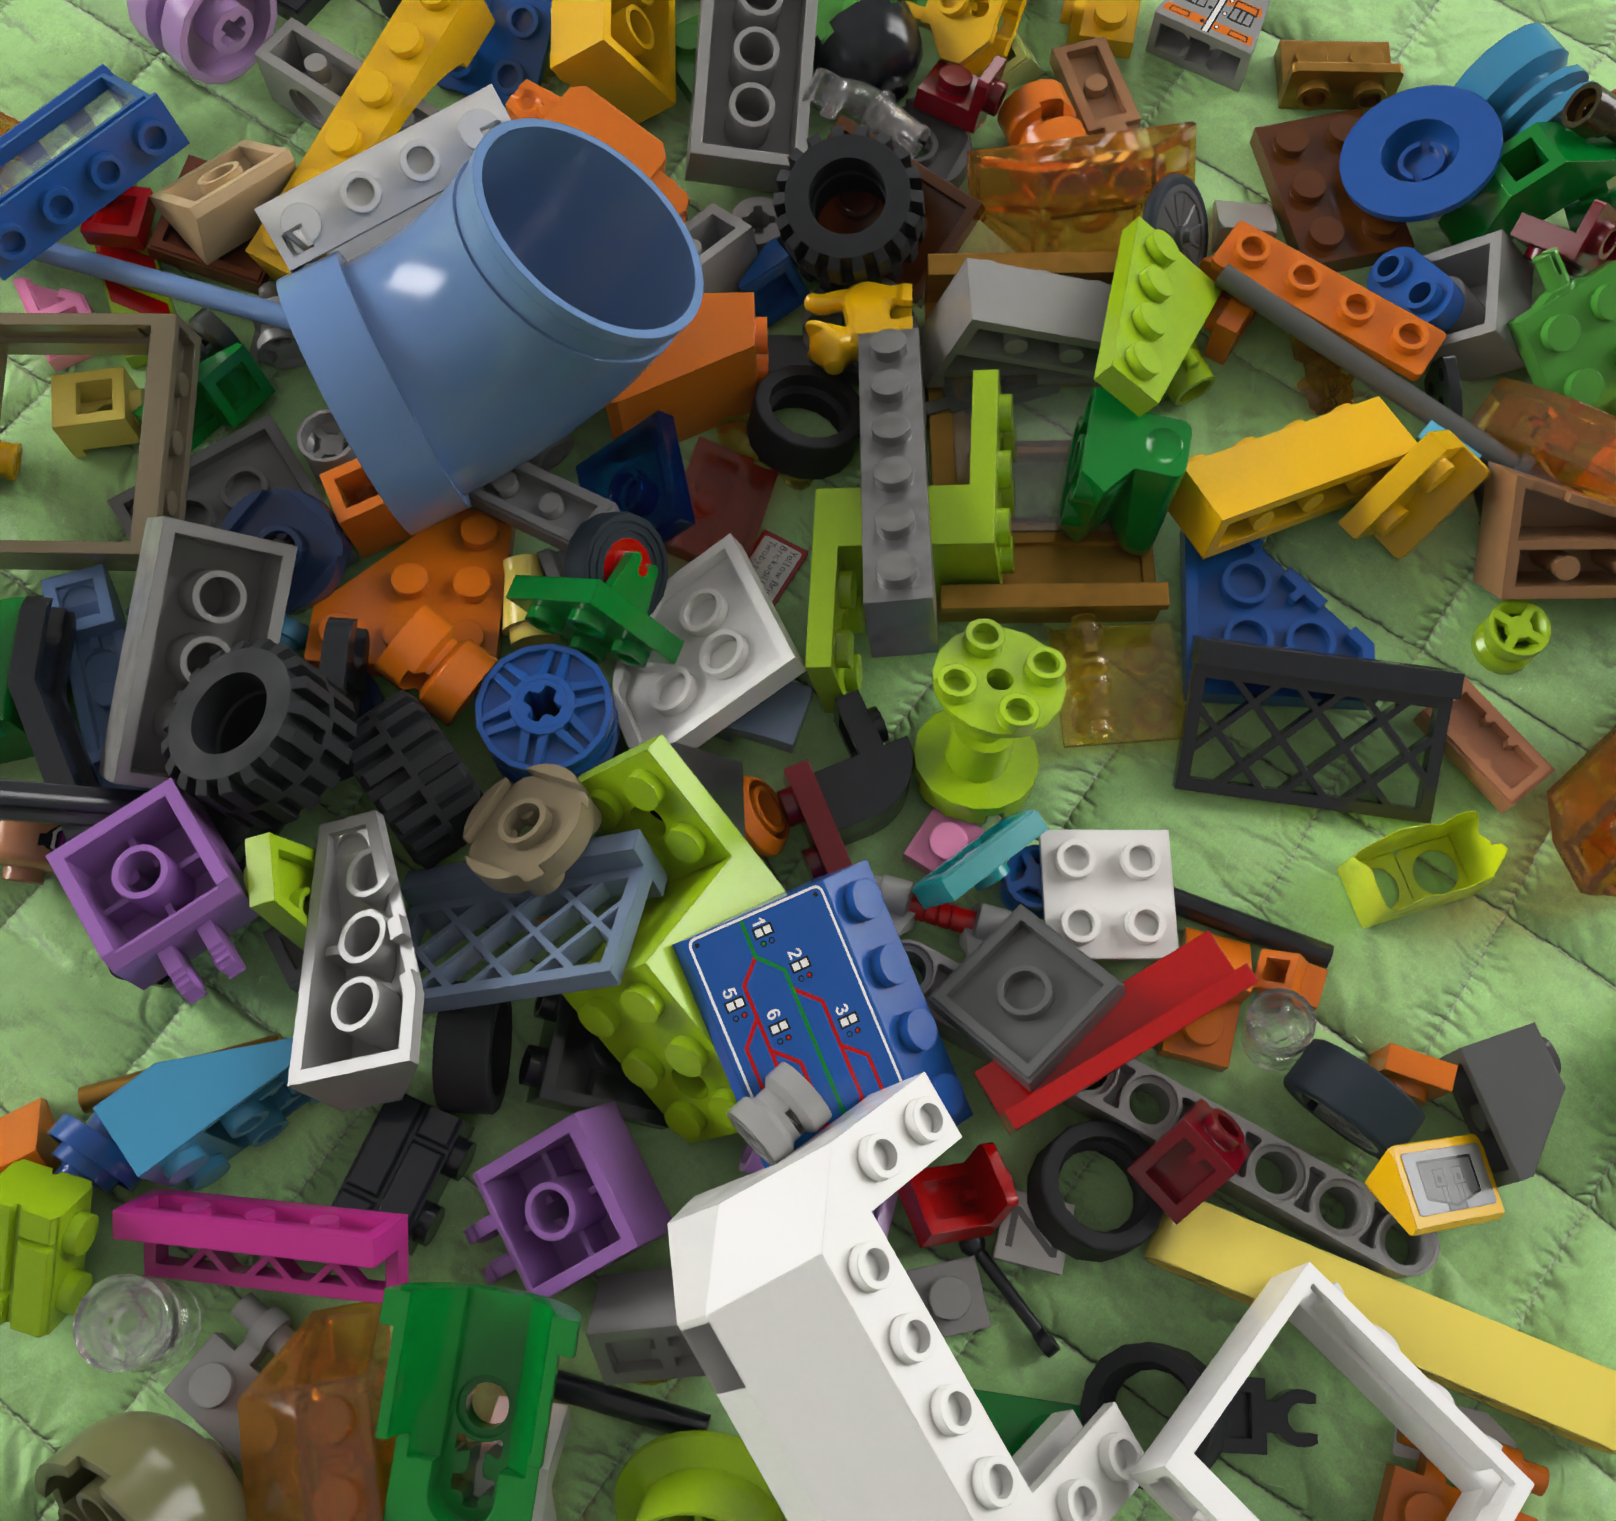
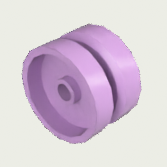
(206, 37)

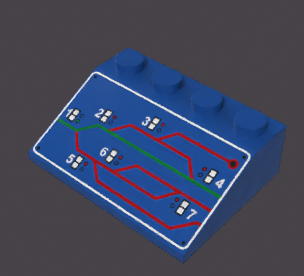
(818, 987)

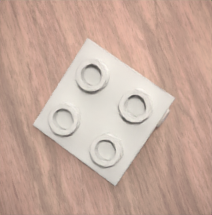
(1110, 892)

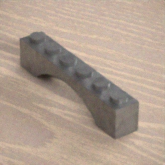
(895, 496)

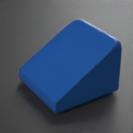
(775, 283)

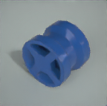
(1023, 874)

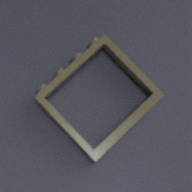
(165, 427)

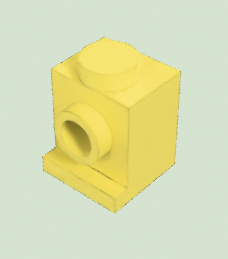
(95, 409)

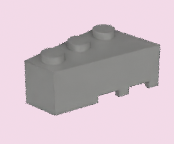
(1015, 324)

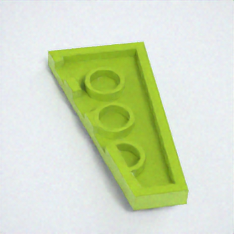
(1150, 316)

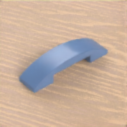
(95, 651)

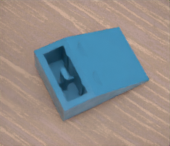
(201, 1110)

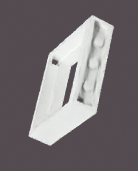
(381, 187)
(1372, 1362)

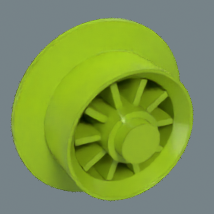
(694, 1479)

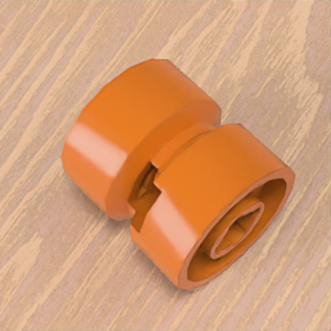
(1039, 114)
(435, 664)

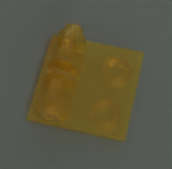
(1119, 683)

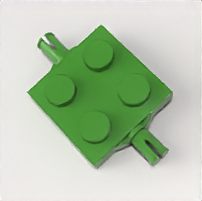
(1571, 332)

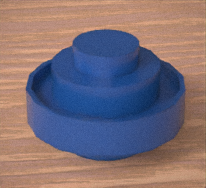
(91, 1154)

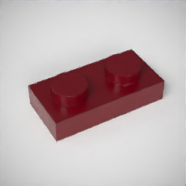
(805, 805)

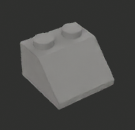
(1495, 290)

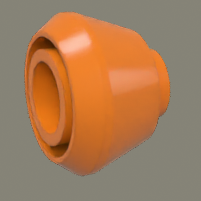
(764, 820)

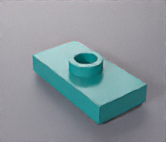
(980, 861)

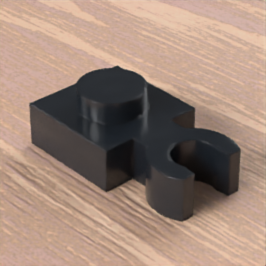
(1254, 1416)

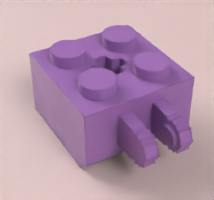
(157, 890)
(569, 1203)

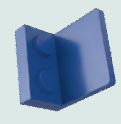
(511, 51)

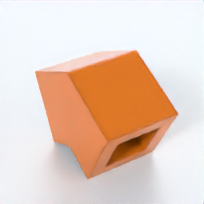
(1290, 972)

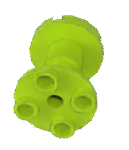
(994, 695)

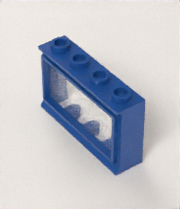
(77, 160)

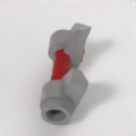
(905, 910)

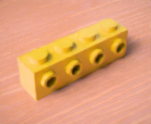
(1287, 475)

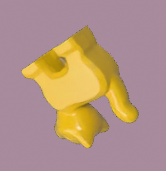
(866, 309)

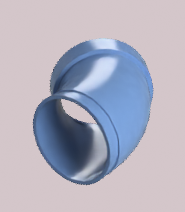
(495, 315)

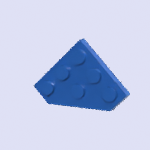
(1258, 601)

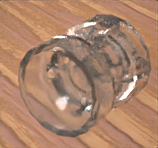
(1283, 1017)

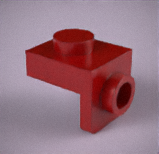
(960, 1198)

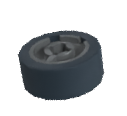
(1353, 1098)

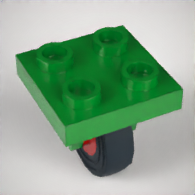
(608, 592)

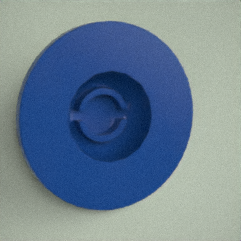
(1421, 153)

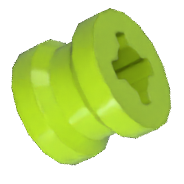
(1526, 632)

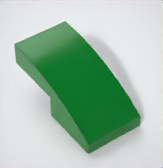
(227, 391)

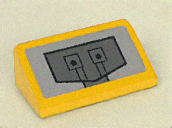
(1437, 1184)

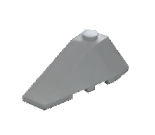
(358, 974)

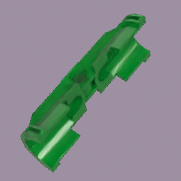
(440, 1350)

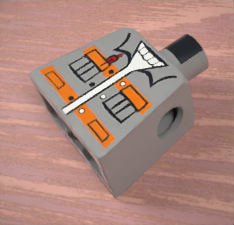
(1208, 36)

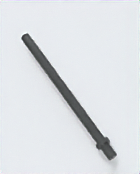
(1371, 372)

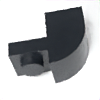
(875, 780)

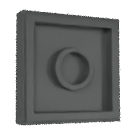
(1026, 997)

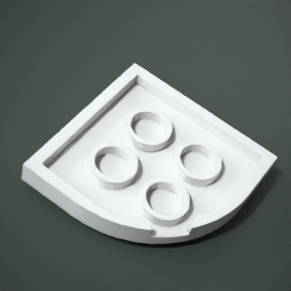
(729, 657)

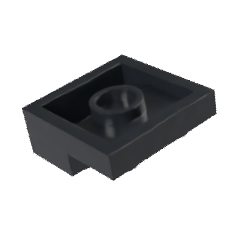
(577, 1071)

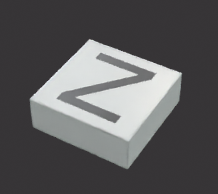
(1023, 1244)

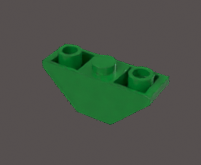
(1537, 176)

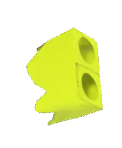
(1457, 838)

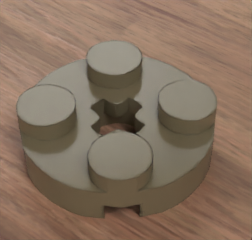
(537, 861)

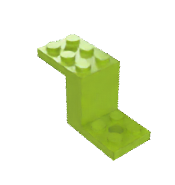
(967, 535)
(712, 875)

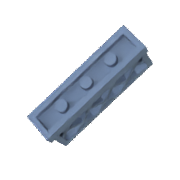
(456, 902)

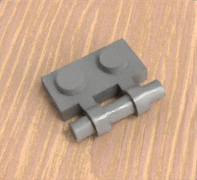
(223, 1371)

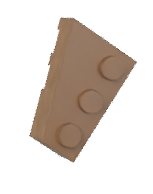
(1544, 540)

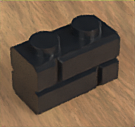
(408, 1165)

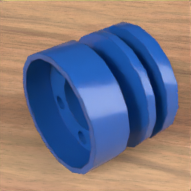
(536, 683)

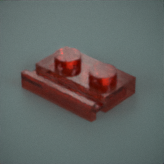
(725, 497)

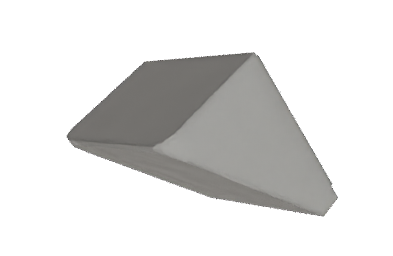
(1229, 213)

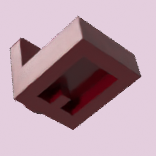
(961, 97)
(1191, 1160)

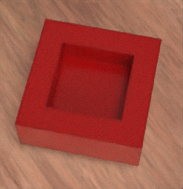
(123, 221)

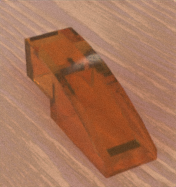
(1564, 434)

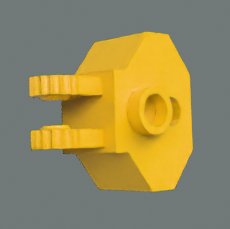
(968, 29)

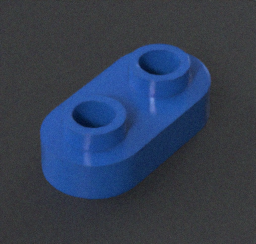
(1417, 287)

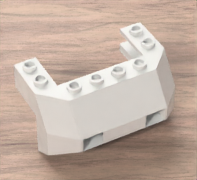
(839, 1360)

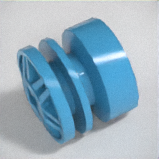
(1525, 78)

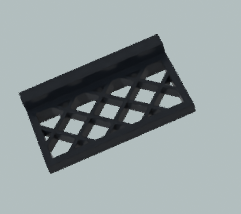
(1321, 673)

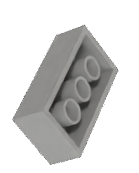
(749, 90)
(189, 600)

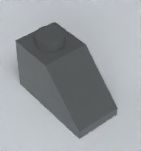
(1509, 1098)

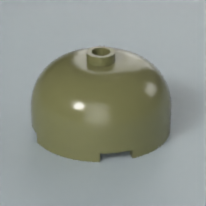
(142, 1471)

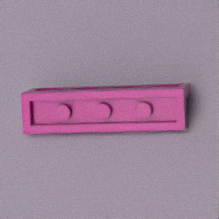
(270, 1229)

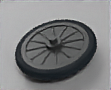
(1180, 211)

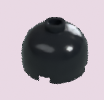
(873, 45)

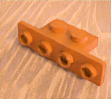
(1334, 301)

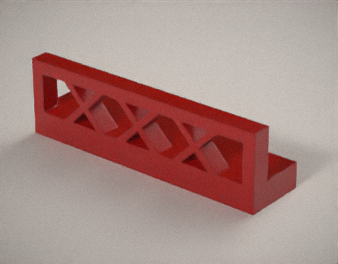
(1155, 1007)

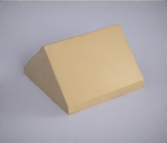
(218, 199)

